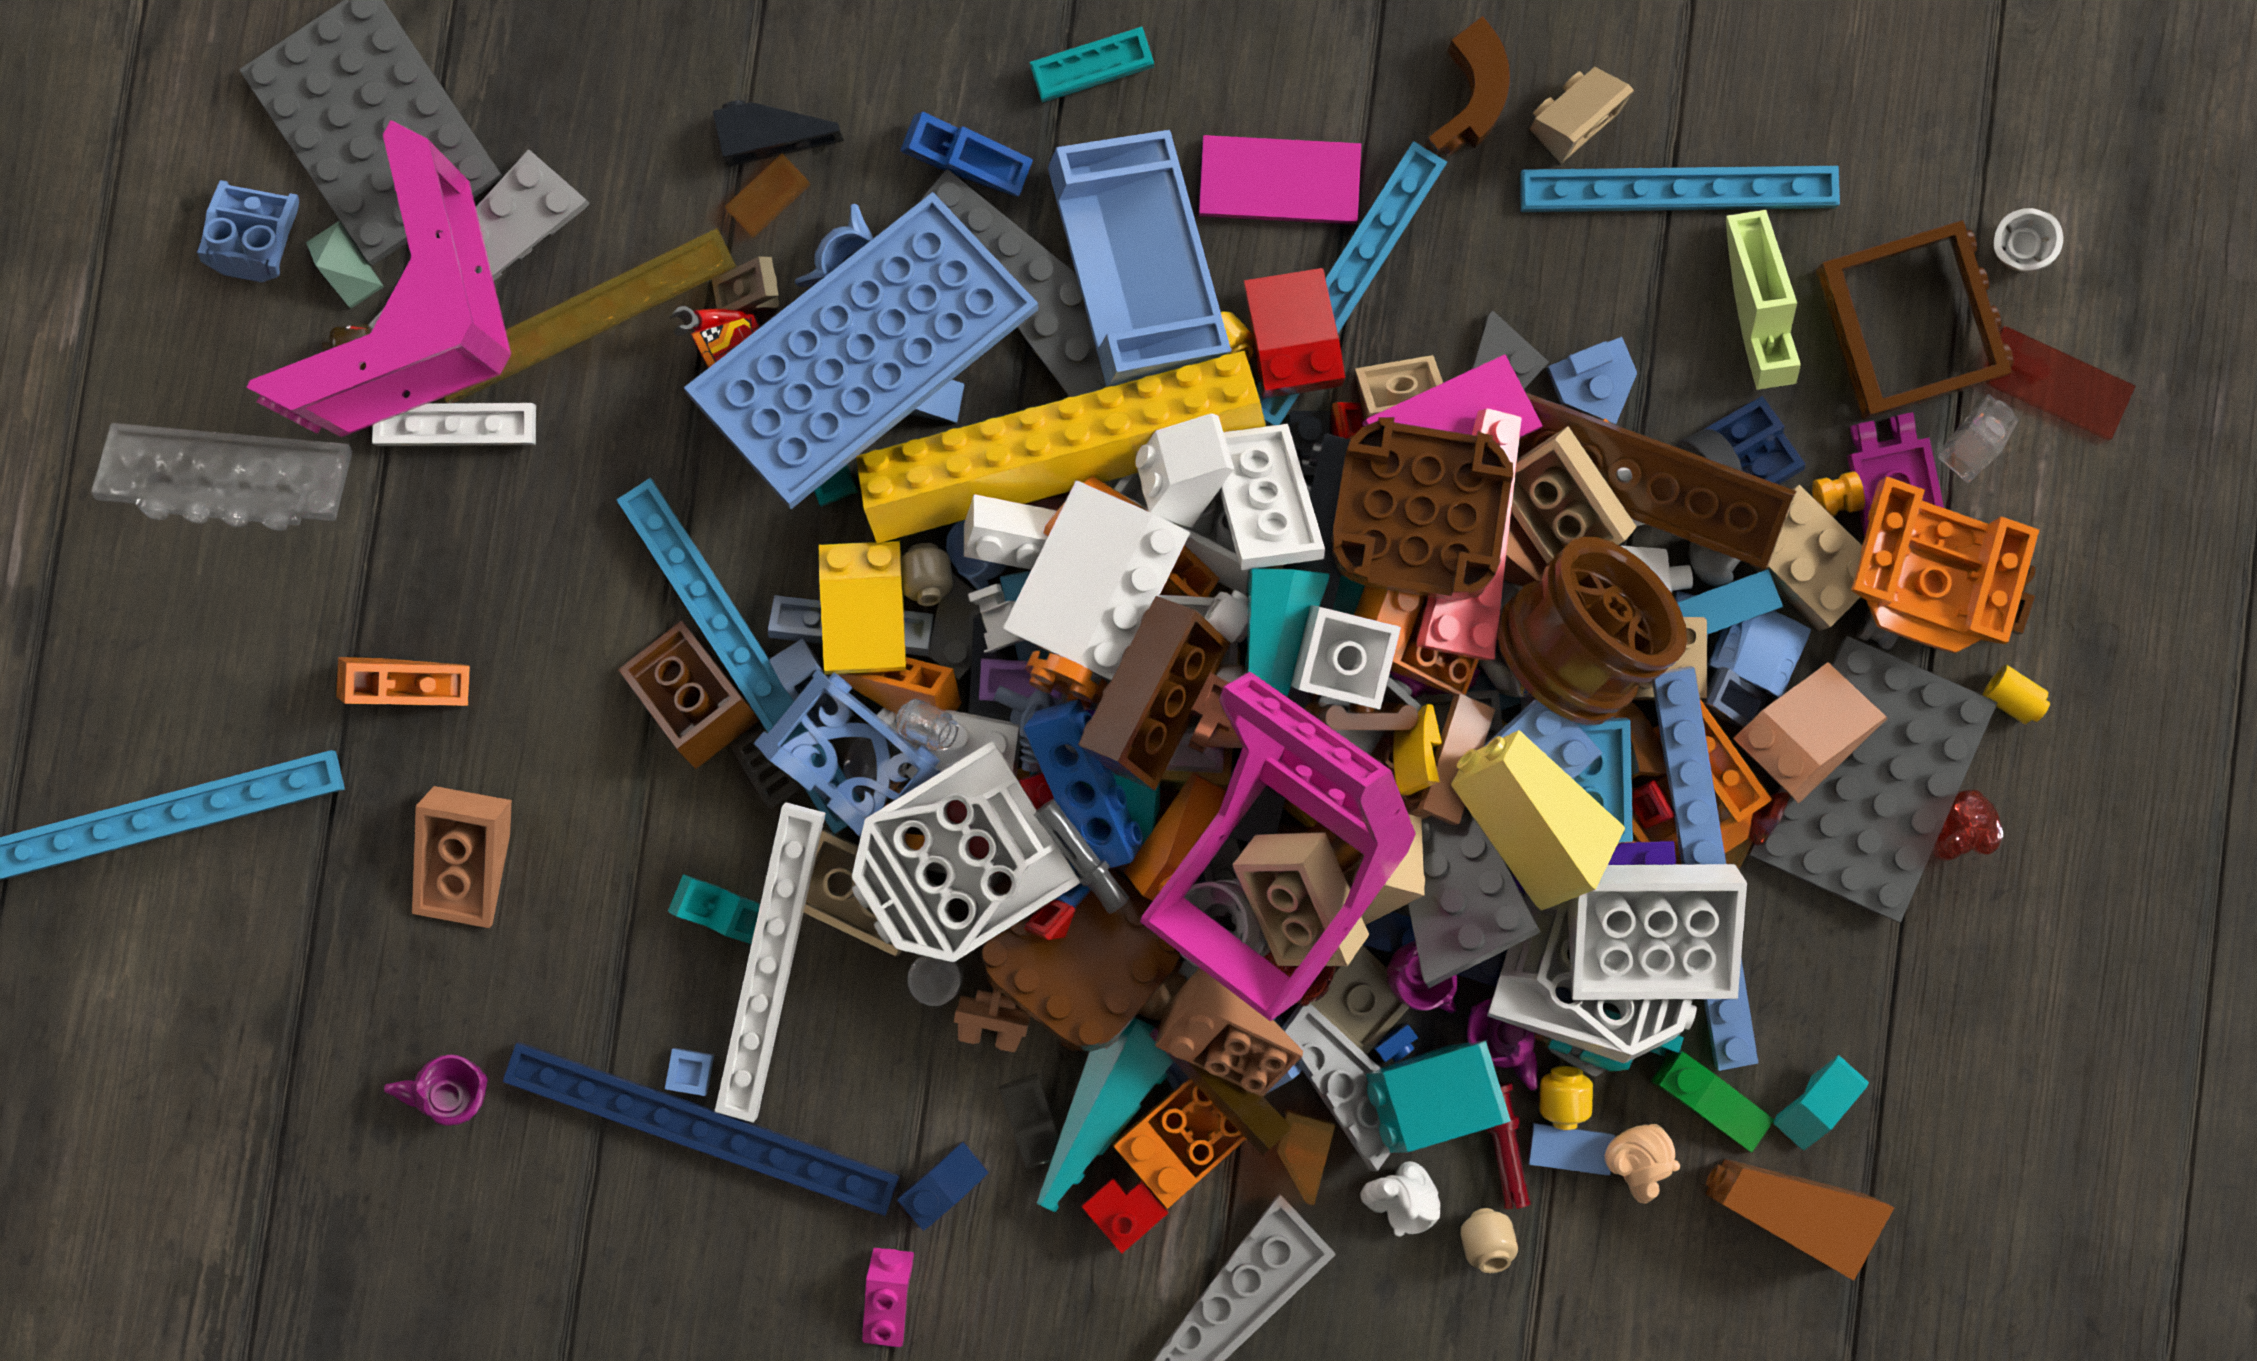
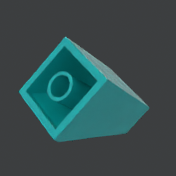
(1437, 1097)

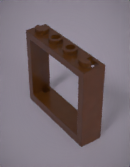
(1852, 341)

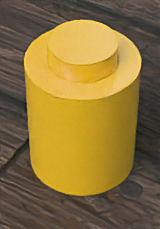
(2017, 695)

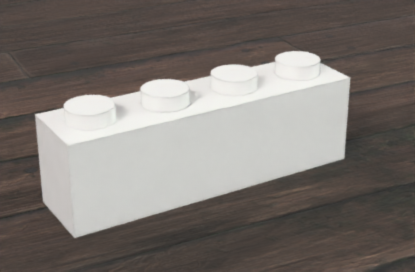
(1005, 531)

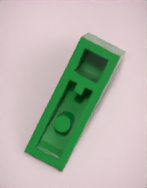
(1712, 1099)

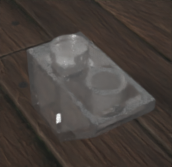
(1979, 438)

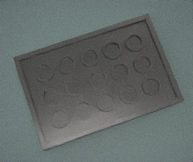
(333, 98)
(1884, 806)

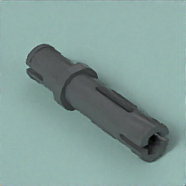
(1075, 848)

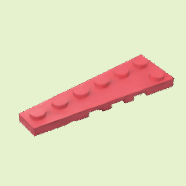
(1472, 624)

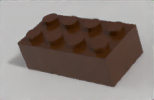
(1153, 692)

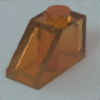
(1305, 1151)

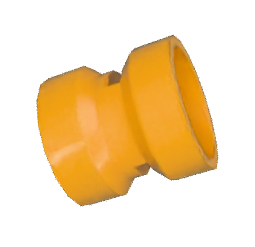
(1840, 494)

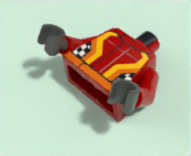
(716, 330)

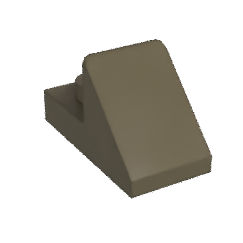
(748, 287)

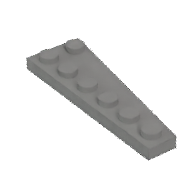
(523, 211)
(1251, 1286)

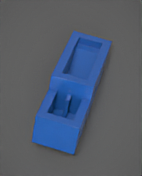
(966, 154)

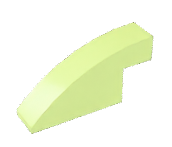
(1763, 299)

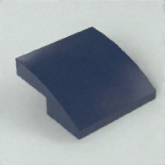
(1760, 442)

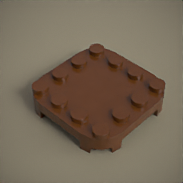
(1421, 510)
(1091, 979)

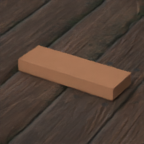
(1463, 730)

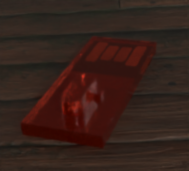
(2063, 385)

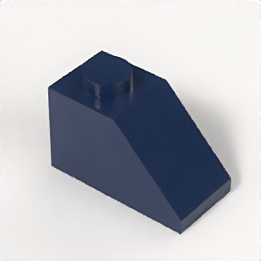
(942, 1186)

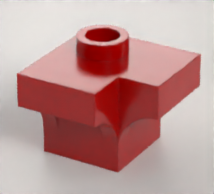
(1124, 1213)

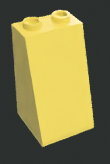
(1537, 819)

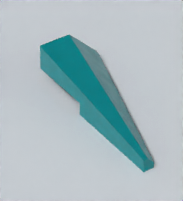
(1277, 620)
(1103, 1105)

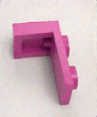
(887, 1296)

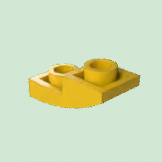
(1414, 755)

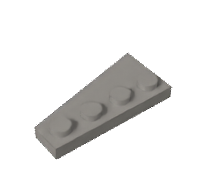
(1339, 1076)

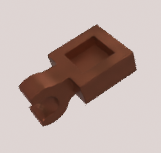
(1210, 711)

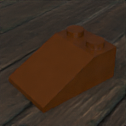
(688, 695)

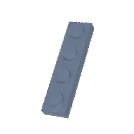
(801, 618)

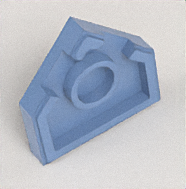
(1595, 380)

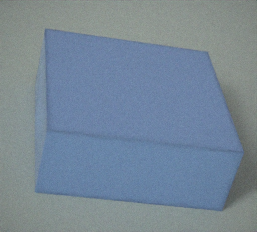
(689, 1071)

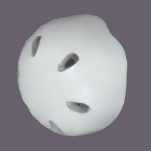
(2025, 242)

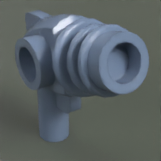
(1022, 711)

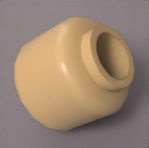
(1489, 1240)

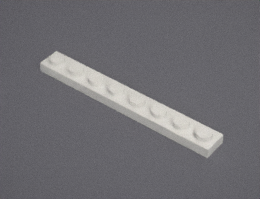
(770, 961)

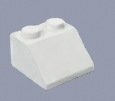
(1184, 468)
(1345, 657)

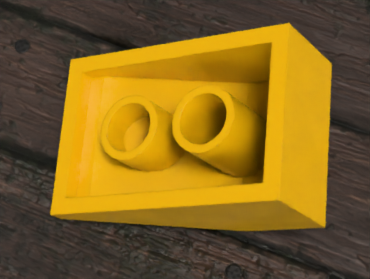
(862, 607)

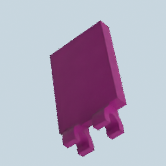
(1897, 458)

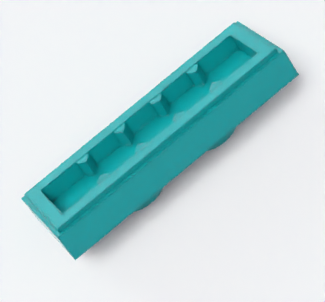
(1092, 64)

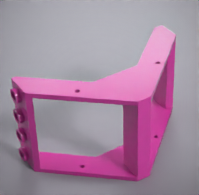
(437, 327)
(1328, 782)

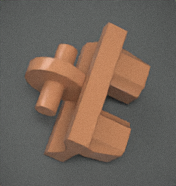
(993, 1013)

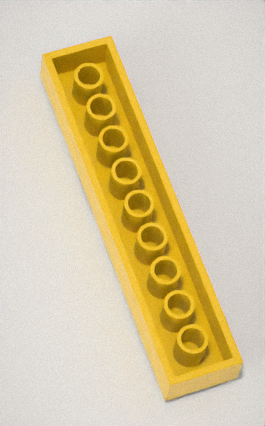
(1047, 446)

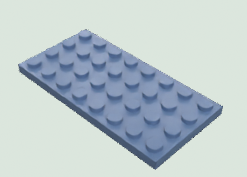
(861, 349)

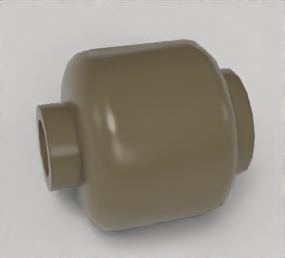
(926, 574)

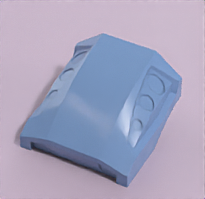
(246, 232)
(1761, 650)

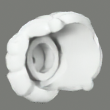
(1406, 1197)

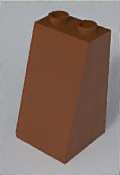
(1813, 1216)

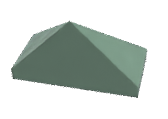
(344, 264)

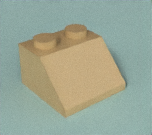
(1580, 112)
(1395, 382)

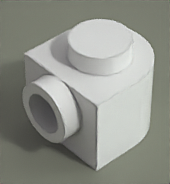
(1229, 615)

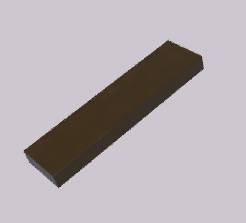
(1244, 1109)

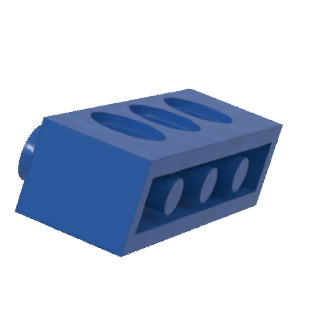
(1064, 770)

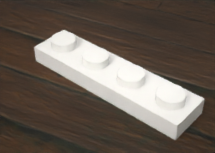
(459, 425)

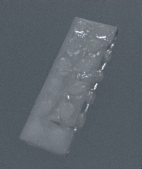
(222, 475)

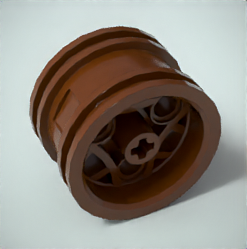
(1591, 631)

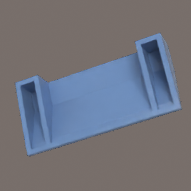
(1137, 256)

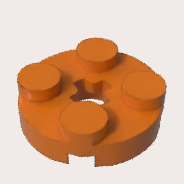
(1065, 677)

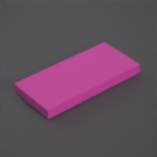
(1280, 179)
(1456, 402)

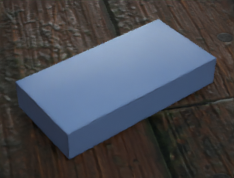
(1569, 1149)

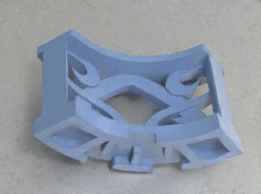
(797, 753)

